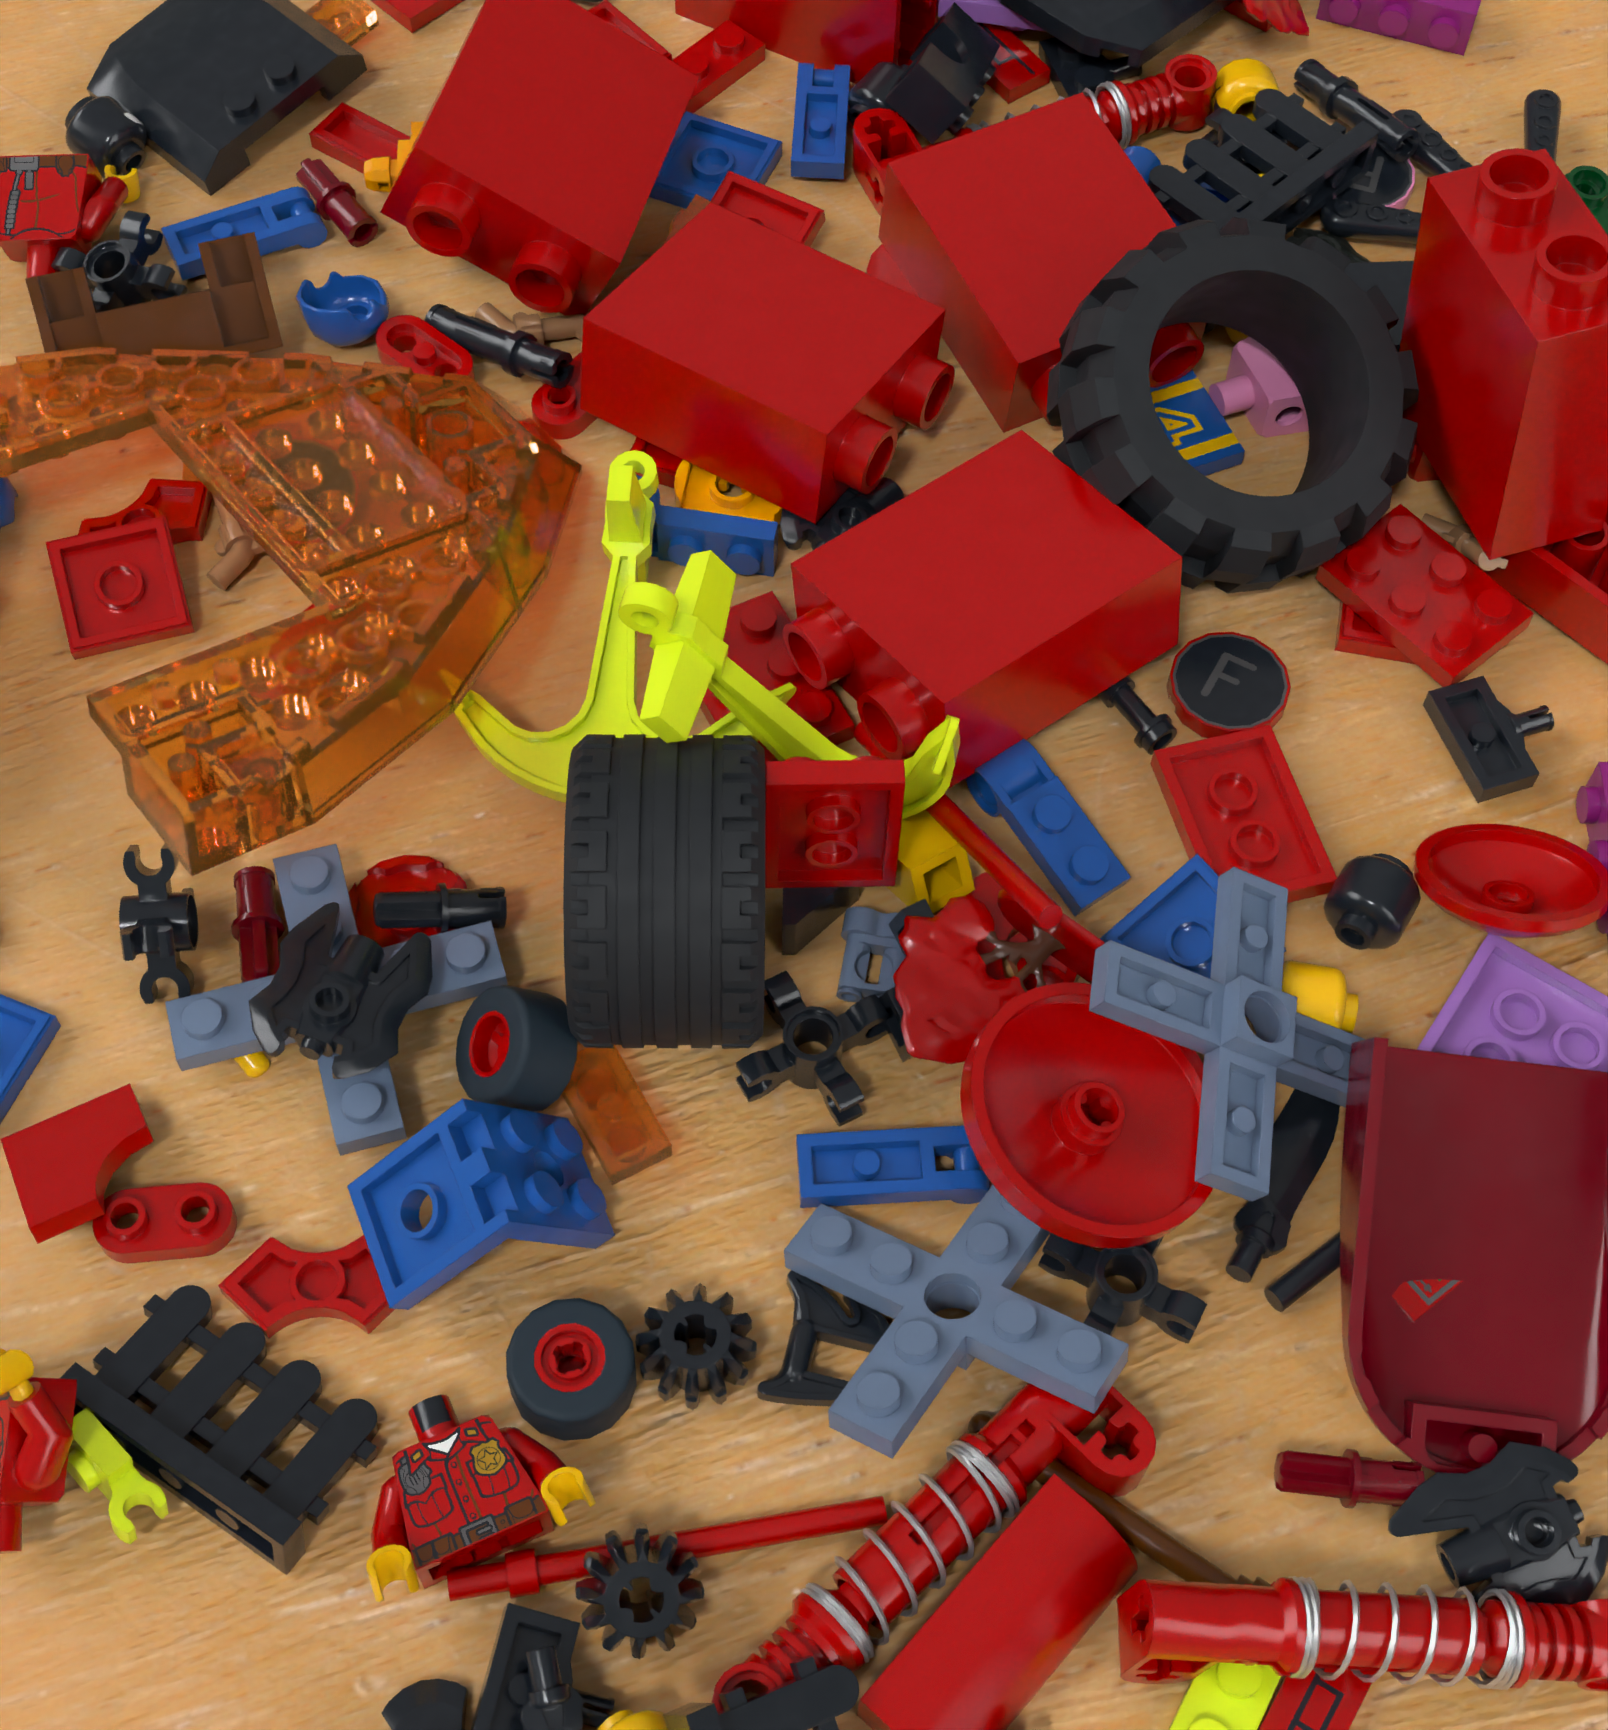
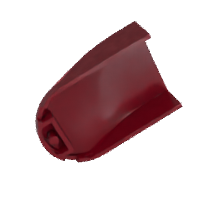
(1488, 1183)

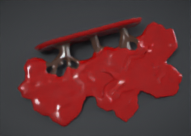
(946, 980)

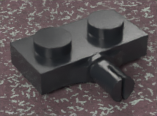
(1075, 71)
(1486, 737)
(507, 1672)

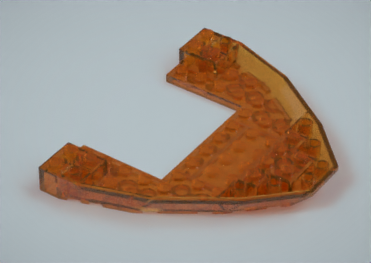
(383, 493)

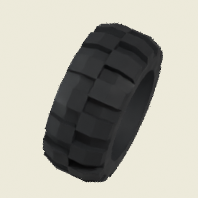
(1318, 328)

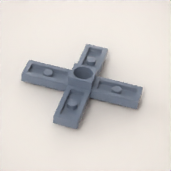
(1211, 1019)
(364, 1106)
(923, 1349)

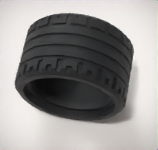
(665, 891)

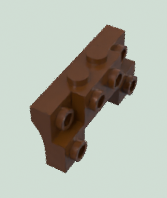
(226, 317)

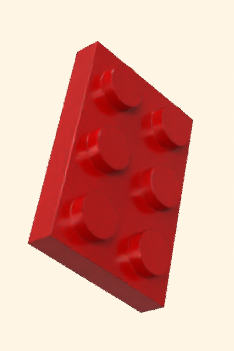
(1425, 597)
(758, 647)
(1244, 810)
(833, 822)

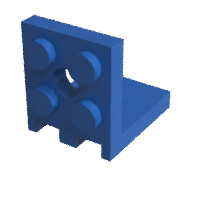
(489, 1180)

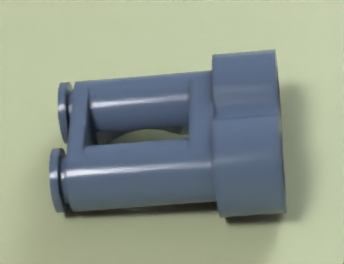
(866, 934)

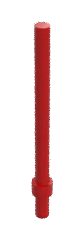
(984, 851)
(525, 1572)

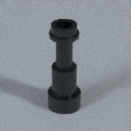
(1153, 730)

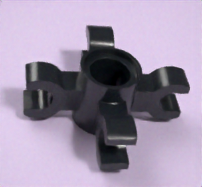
(118, 267)
(158, 923)
(801, 1024)
(1170, 1309)

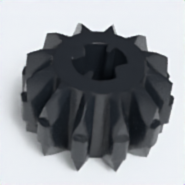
(722, 1353)
(612, 1603)

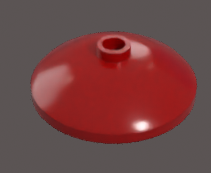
(1512, 880)

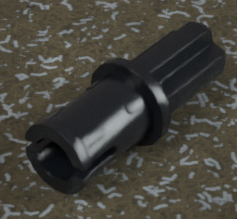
(440, 908)

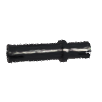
(1341, 99)
(515, 352)

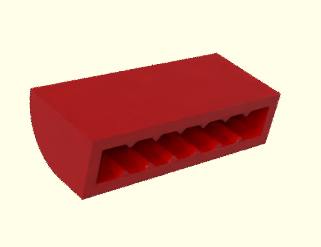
(1006, 1621)

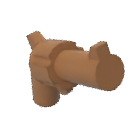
(543, 329)
(1464, 541)
(235, 546)

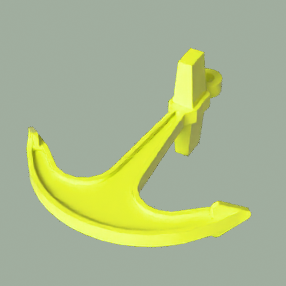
(693, 657)
(543, 758)

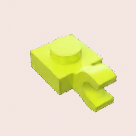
(103, 1463)

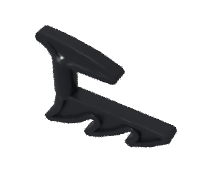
(822, 1319)

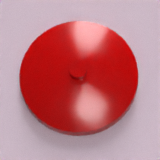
(1084, 1119)

